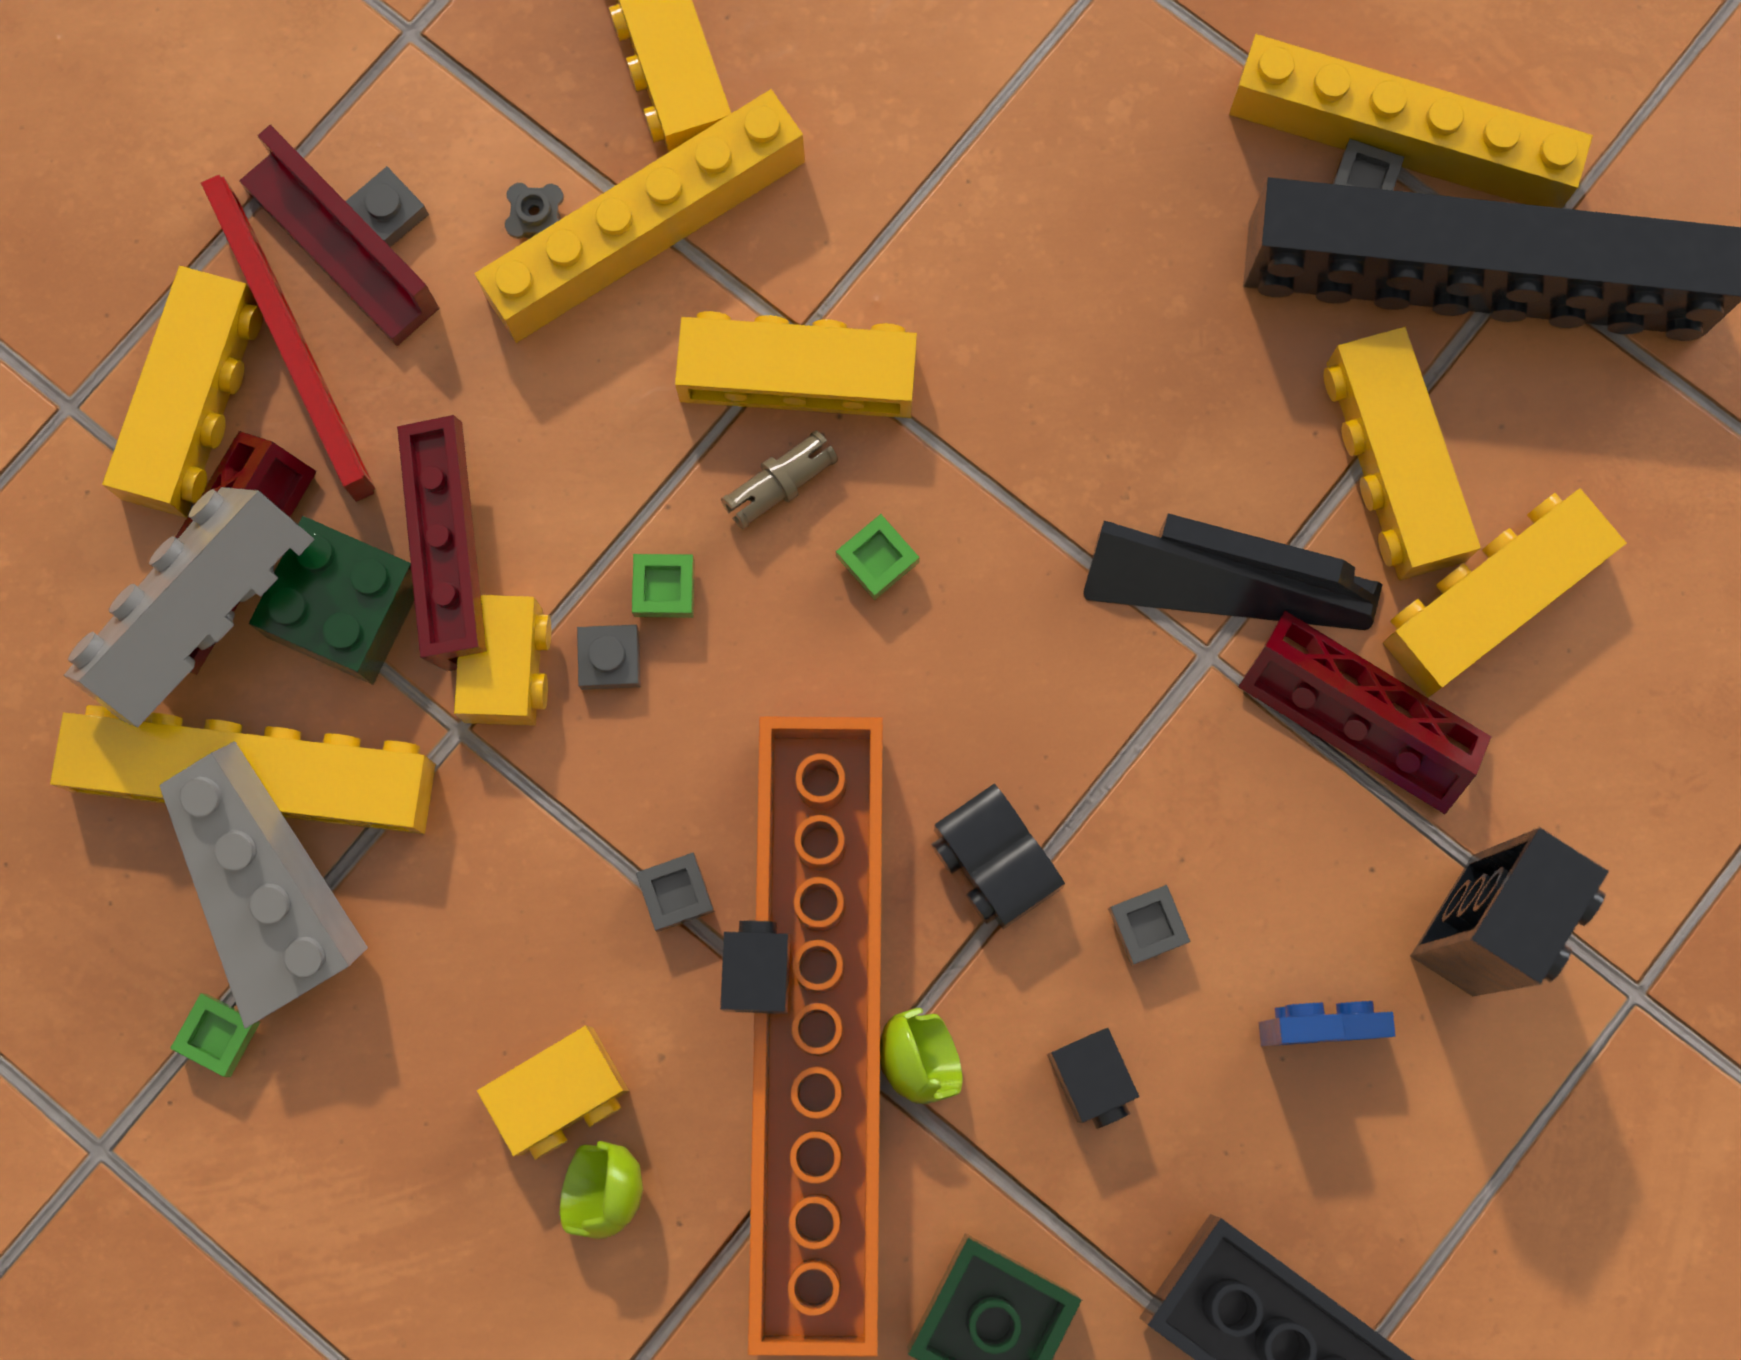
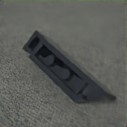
(1227, 574)

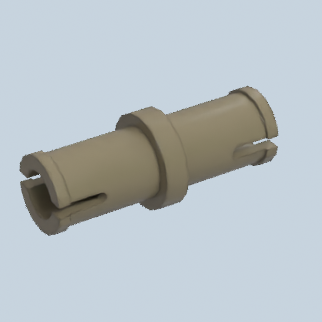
(779, 479)

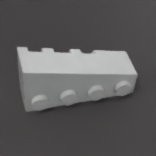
(184, 601)
(257, 886)

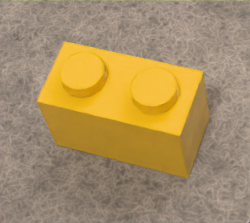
(505, 680)
(554, 1092)

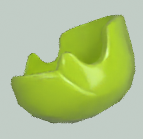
(920, 1057)
(600, 1191)

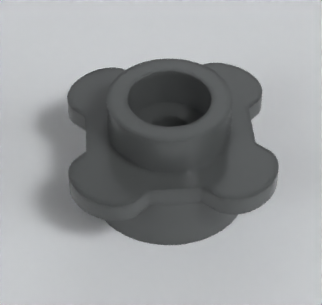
(522, 199)

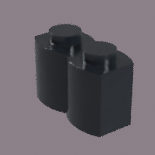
(997, 858)

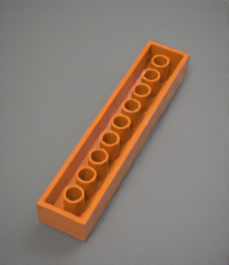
(821, 1061)

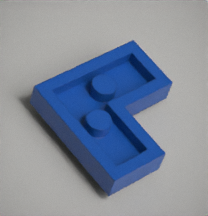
(1309, 1024)

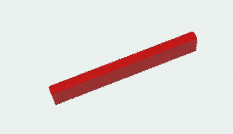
(289, 338)

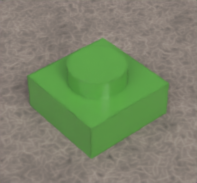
(877, 556)
(663, 585)
(214, 1035)

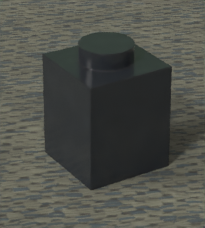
(755, 969)
(1094, 1078)

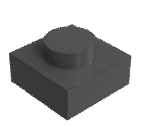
(1368, 167)
(388, 206)
(608, 657)
(675, 892)
(1149, 925)

